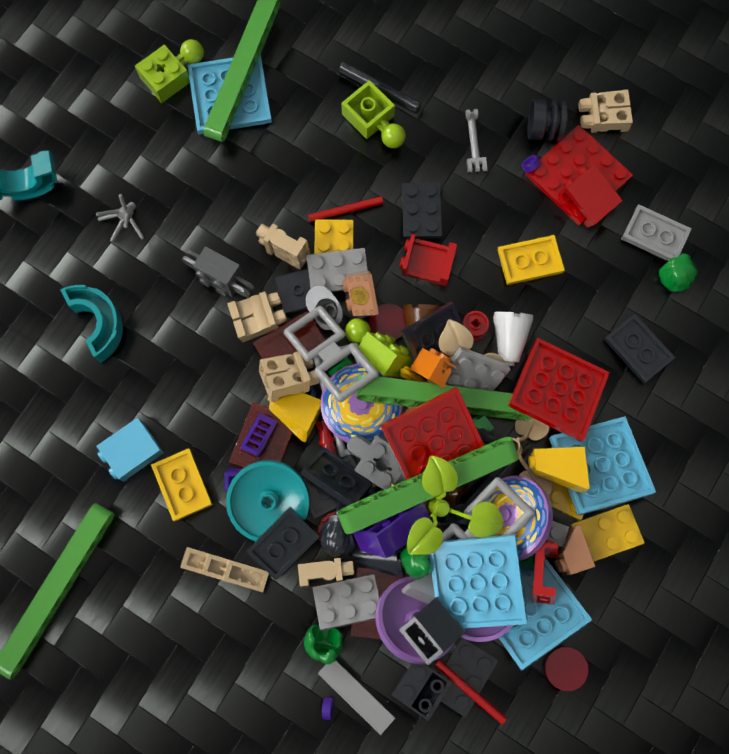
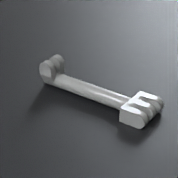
(476, 160)

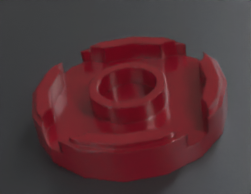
(388, 321)
(566, 668)

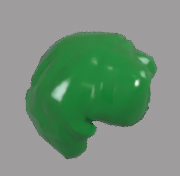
(678, 273)
(415, 565)
(324, 644)

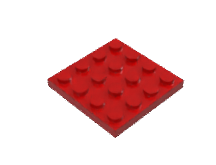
(564, 162)
(559, 389)
(432, 429)

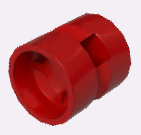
(477, 324)

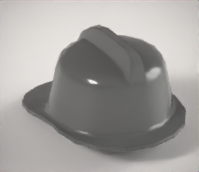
(324, 297)

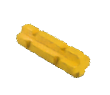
(409, 374)

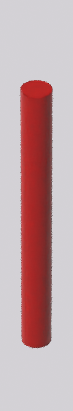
(346, 208)
(472, 693)

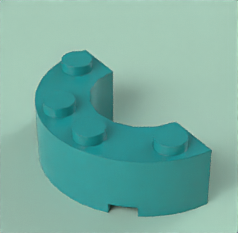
(31, 181)
(109, 321)

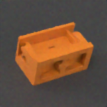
(433, 366)

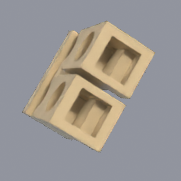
(606, 111)
(283, 246)
(256, 315)
(286, 375)
(324, 570)

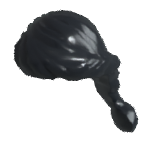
(334, 539)

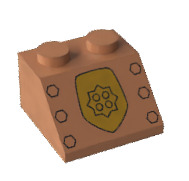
(361, 293)
(574, 554)

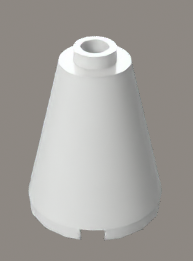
(511, 334)

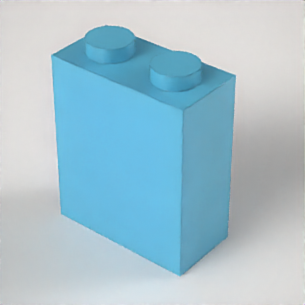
(129, 450)

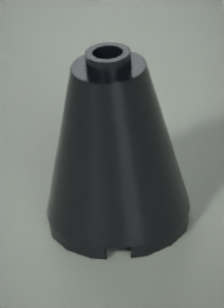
(390, 565)

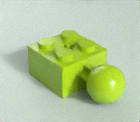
(165, 72)
(370, 111)
(378, 349)

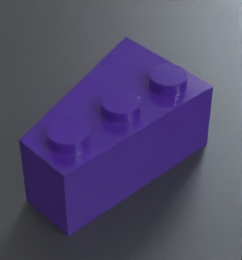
(391, 533)

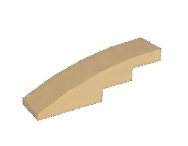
(224, 569)

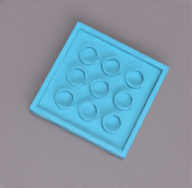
(206, 82)
(613, 466)
(480, 581)
(546, 623)

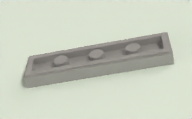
(357, 696)

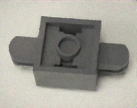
(218, 272)
(376, 461)

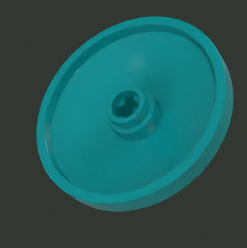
(262, 495)

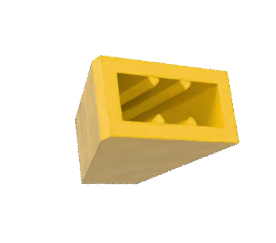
(297, 412)
(562, 467)

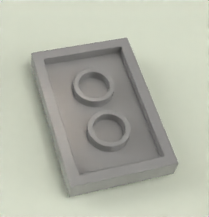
(656, 233)
(331, 267)
(476, 370)
(346, 602)

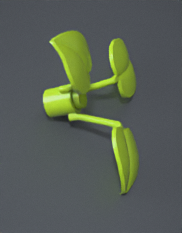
(436, 480)

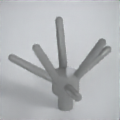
(125, 214)

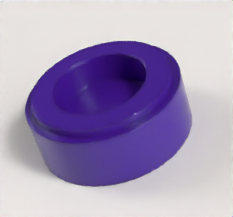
(531, 164)
(328, 708)

